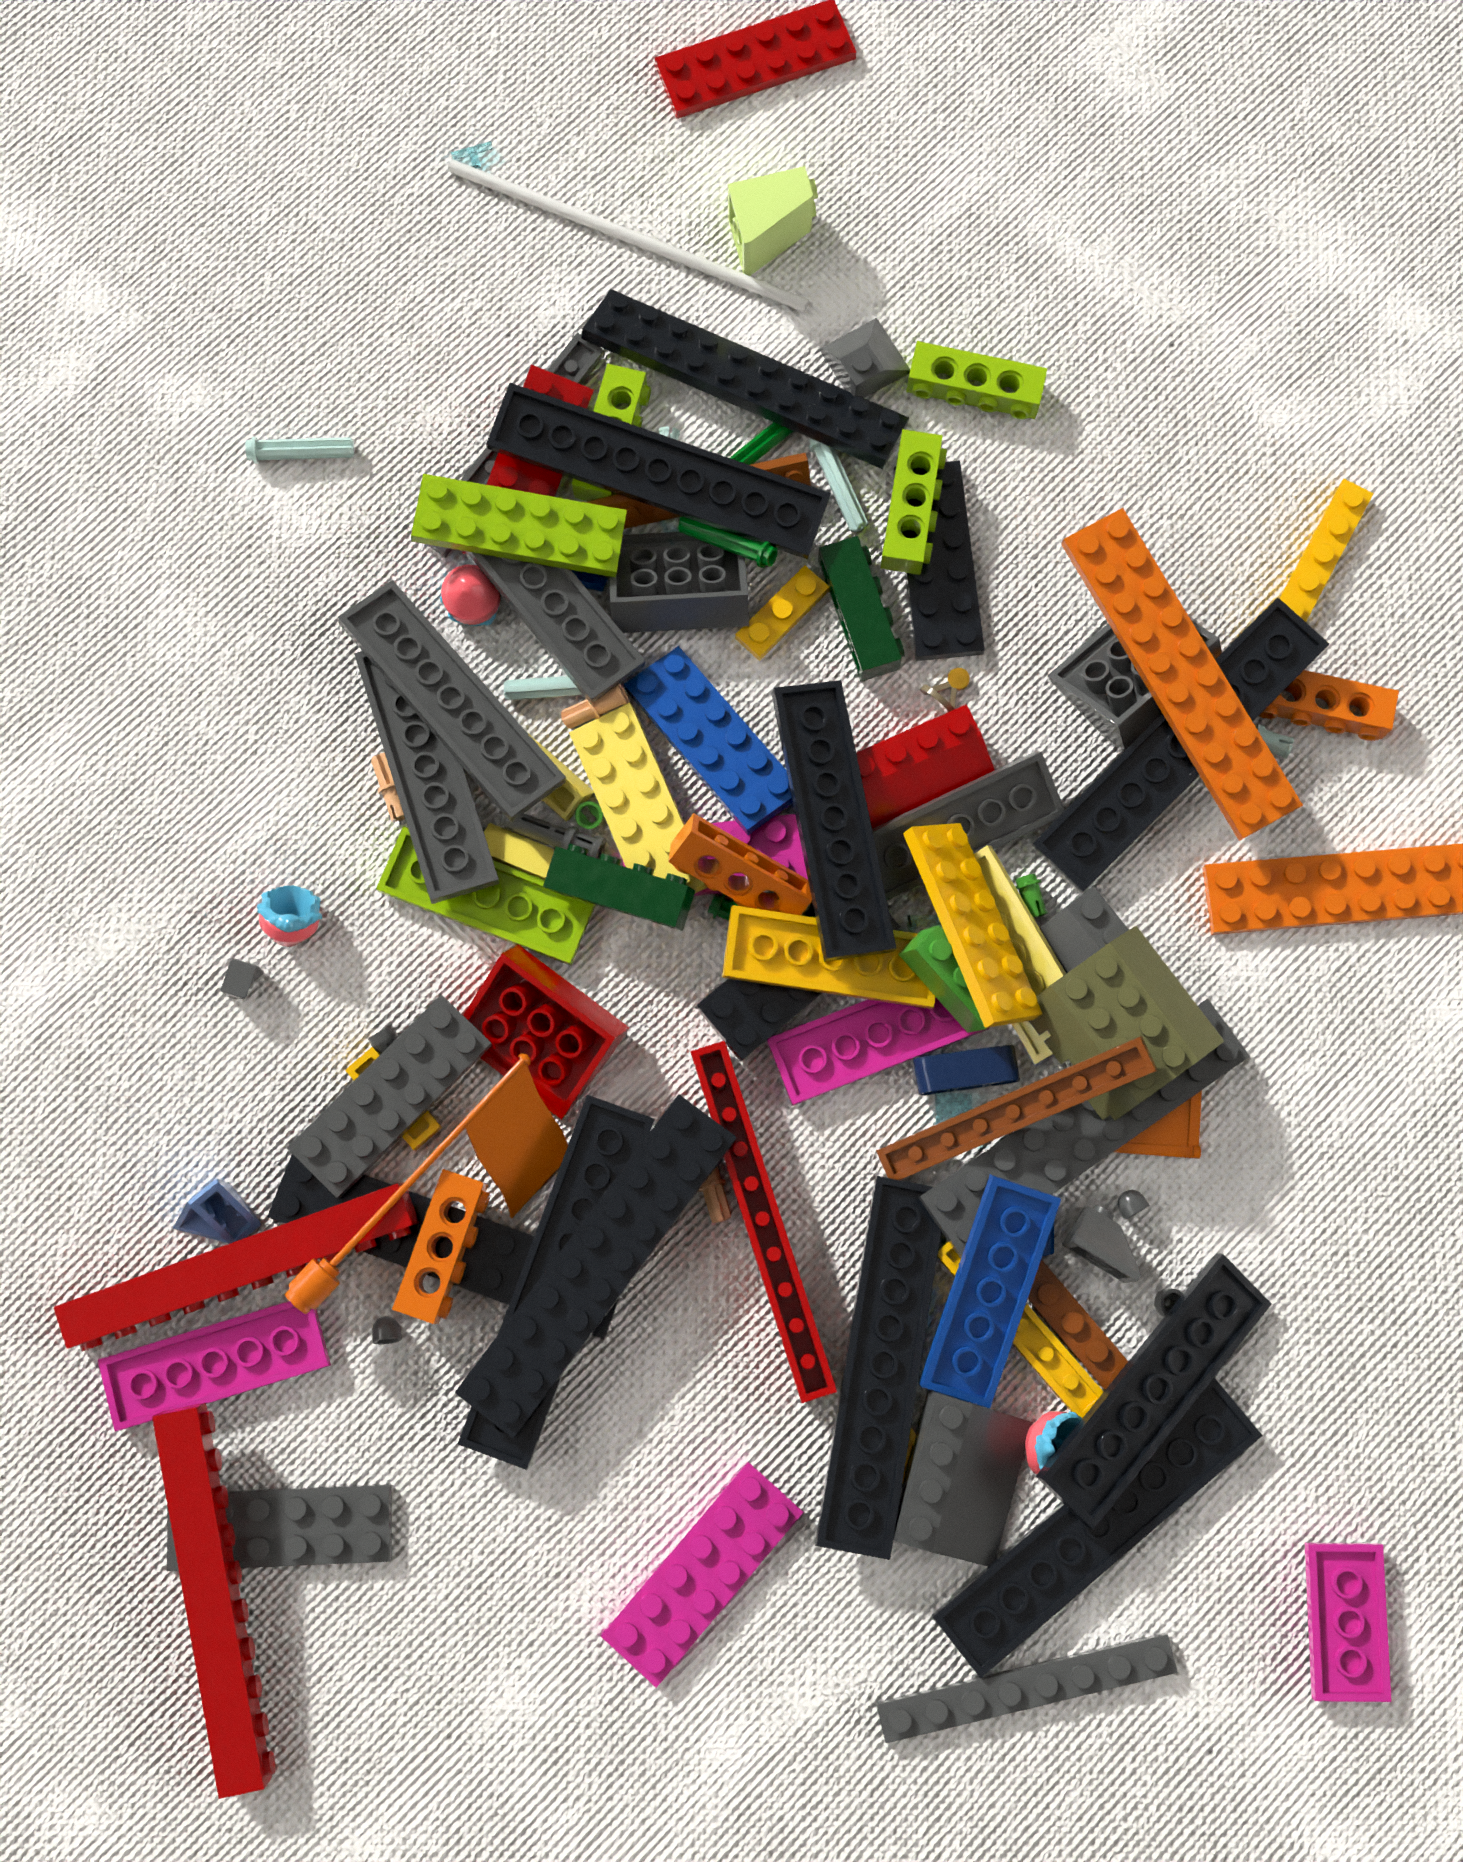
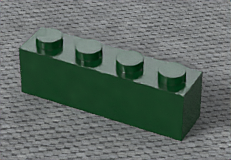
(860, 608)
(619, 887)

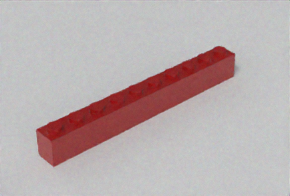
(764, 1225)
(229, 1268)
(213, 1600)

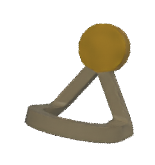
(957, 680)

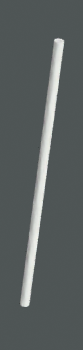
(628, 235)

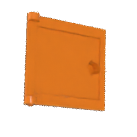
(1172, 1135)

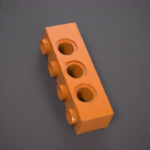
(1374, 702)
(733, 856)
(412, 1297)

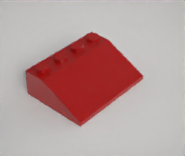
(922, 764)
(541, 1014)

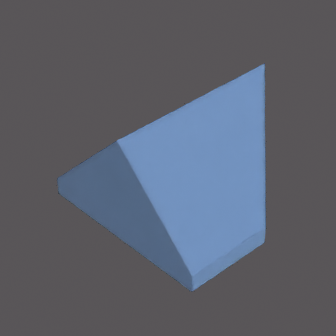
(218, 1214)

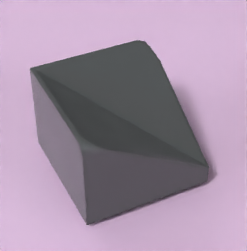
(239, 978)

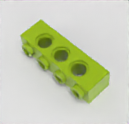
(966, 366)
(617, 387)
(915, 451)

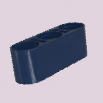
(966, 1070)

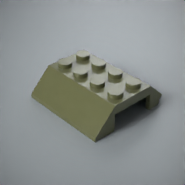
(1119, 997)

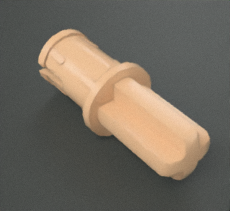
(585, 711)
(387, 787)
(716, 1197)

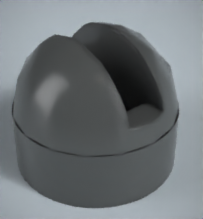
(382, 1038)
(1131, 1203)
(1169, 1294)
(386, 1331)

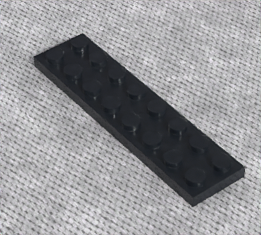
(833, 821)
(1153, 1391)

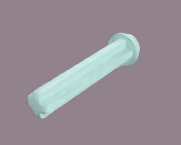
(298, 448)
(839, 485)
(540, 688)

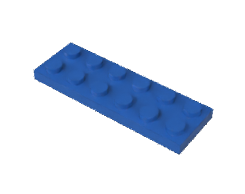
(712, 739)
(989, 1291)

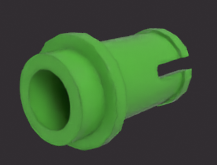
(1031, 894)

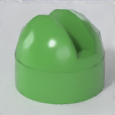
(594, 809)

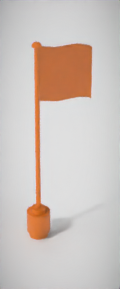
(513, 1142)

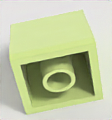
(770, 215)

